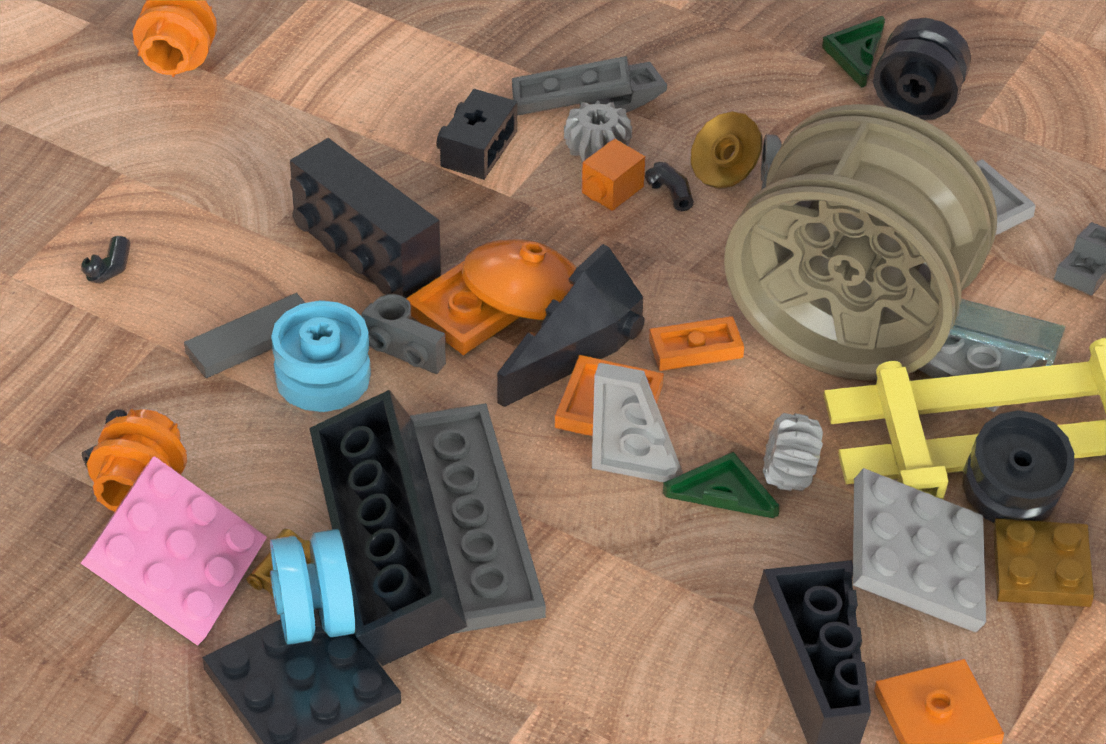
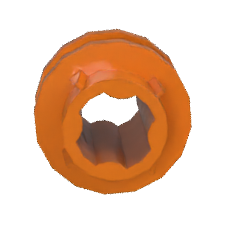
(174, 34)
(125, 450)

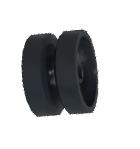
(922, 68)
(1018, 467)

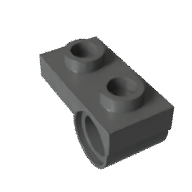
(399, 336)

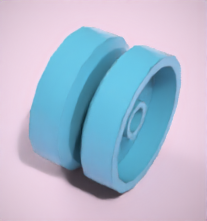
(321, 356)
(305, 587)

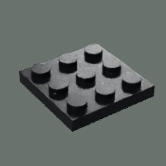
(301, 688)

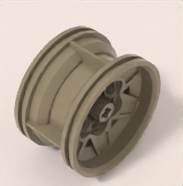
(841, 237)

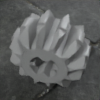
(594, 127)
(792, 452)

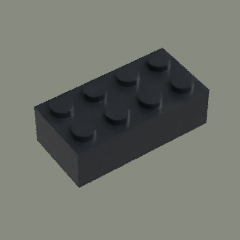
(364, 219)

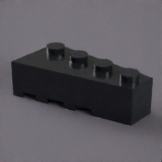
(816, 647)

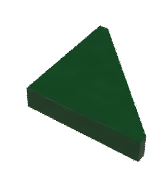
(856, 48)
(723, 485)

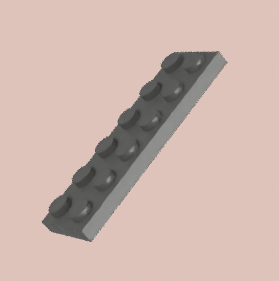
(479, 518)

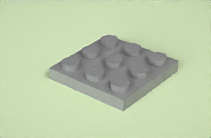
(919, 550)

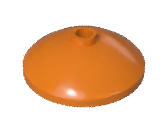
(518, 276)

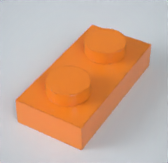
(696, 343)

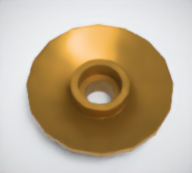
(715, 144)

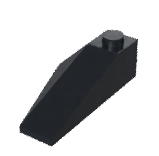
(590, 321)

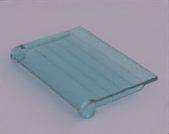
(1008, 330)

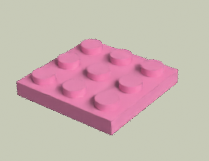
(174, 550)

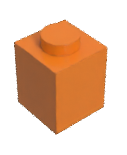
(613, 174)

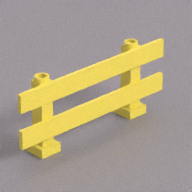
(926, 462)

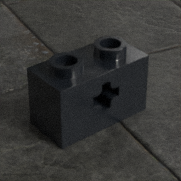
(477, 133)

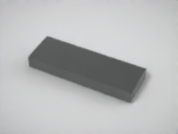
(572, 85)
(238, 339)

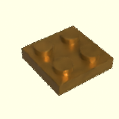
(1043, 563)

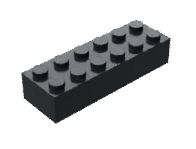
(388, 528)

